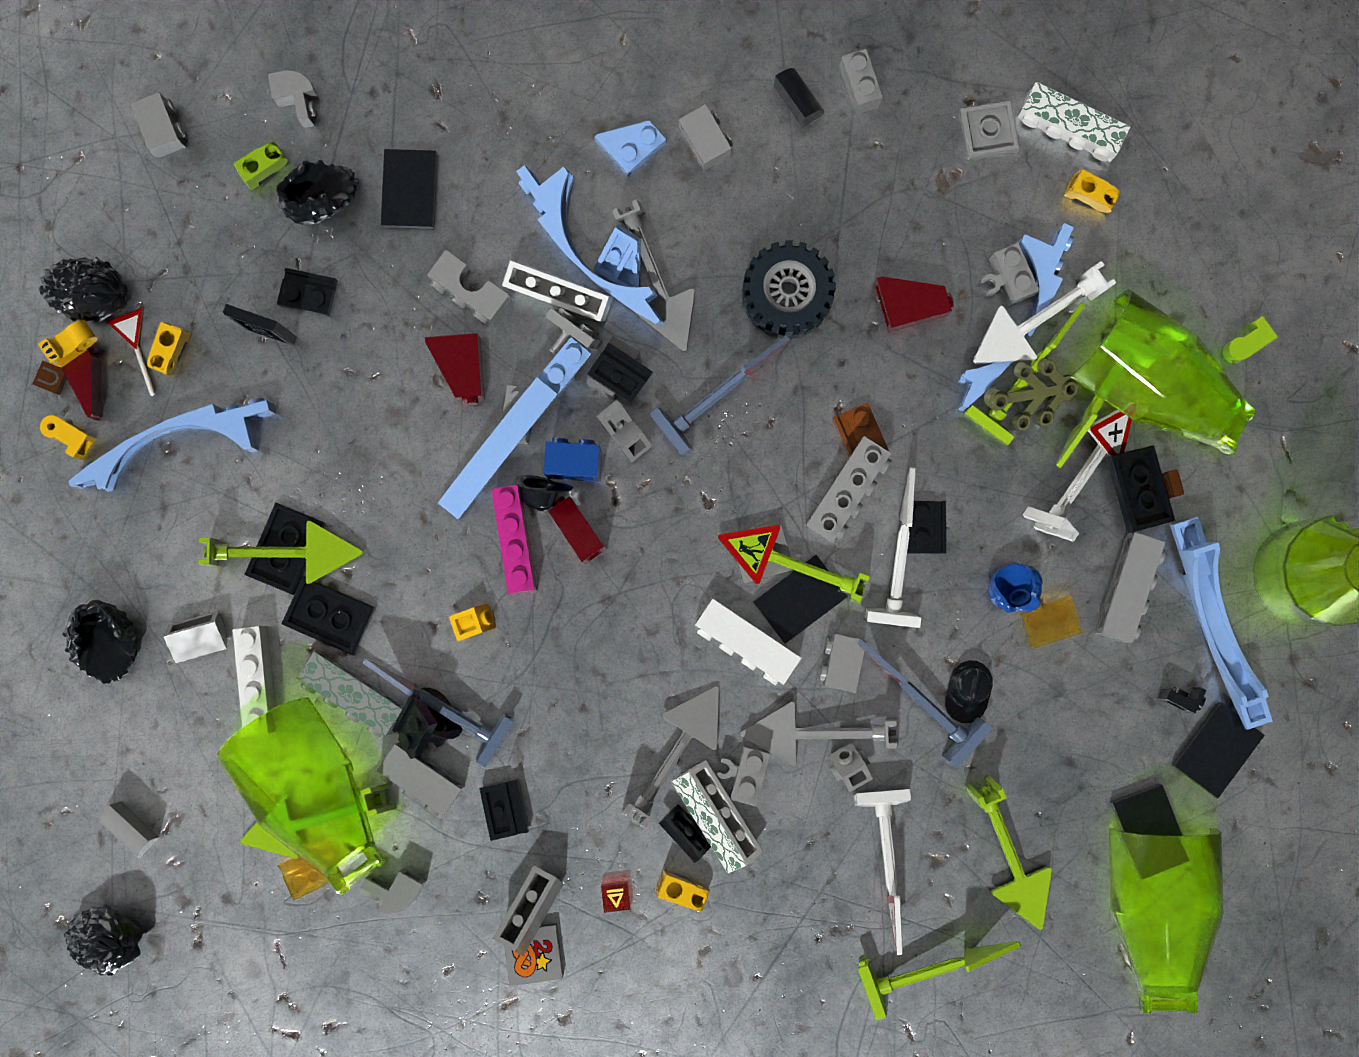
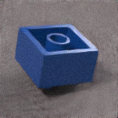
(572, 460)

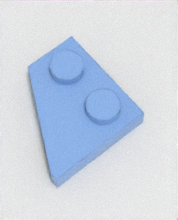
(631, 144)
(621, 258)

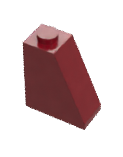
(911, 302)
(461, 364)
(576, 529)

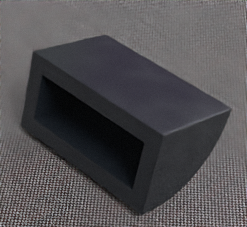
(797, 96)

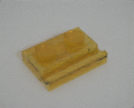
(1051, 622)
(301, 877)

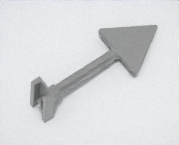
(673, 310)
(697, 720)
(779, 733)

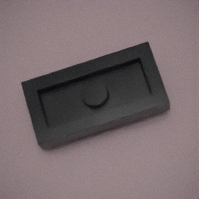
(685, 833)

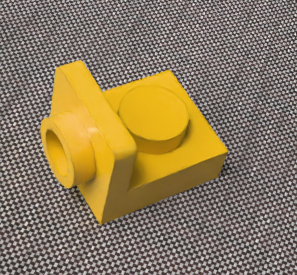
(472, 622)

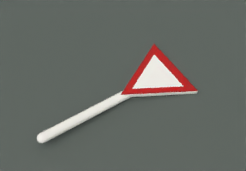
(129, 328)

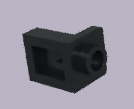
(1178, 699)

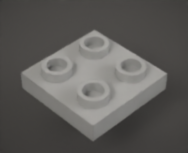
(567, 322)

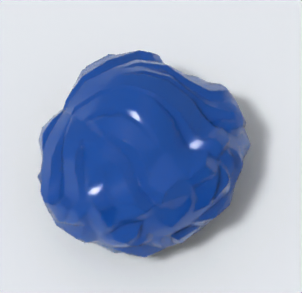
(1016, 588)

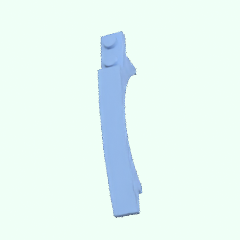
(552, 200)
(1043, 262)
(232, 422)
(513, 427)
(1202, 581)

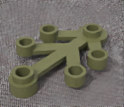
(1036, 394)

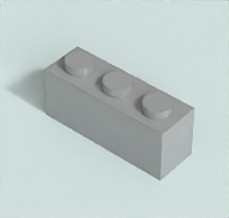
(420, 780)
(528, 910)

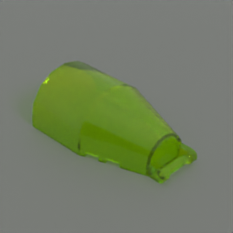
(1165, 377)
(1310, 573)
(302, 790)
(1167, 911)

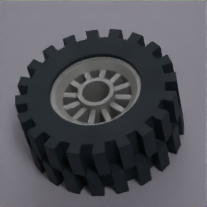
(785, 319)

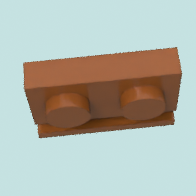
(858, 423)

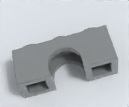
(449, 276)

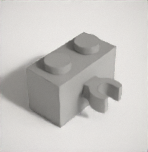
(1011, 275)
(747, 775)

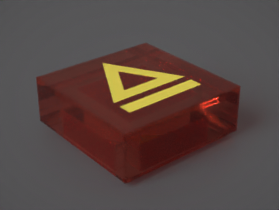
(615, 897)

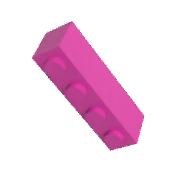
(514, 540)

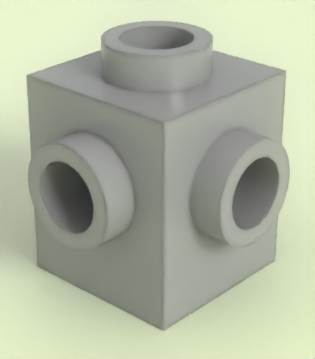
(850, 767)

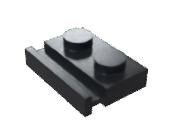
(307, 292)
(620, 373)
(928, 528)
(414, 726)
(504, 809)

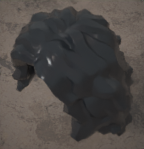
(315, 192)
(84, 289)
(100, 640)
(103, 940)

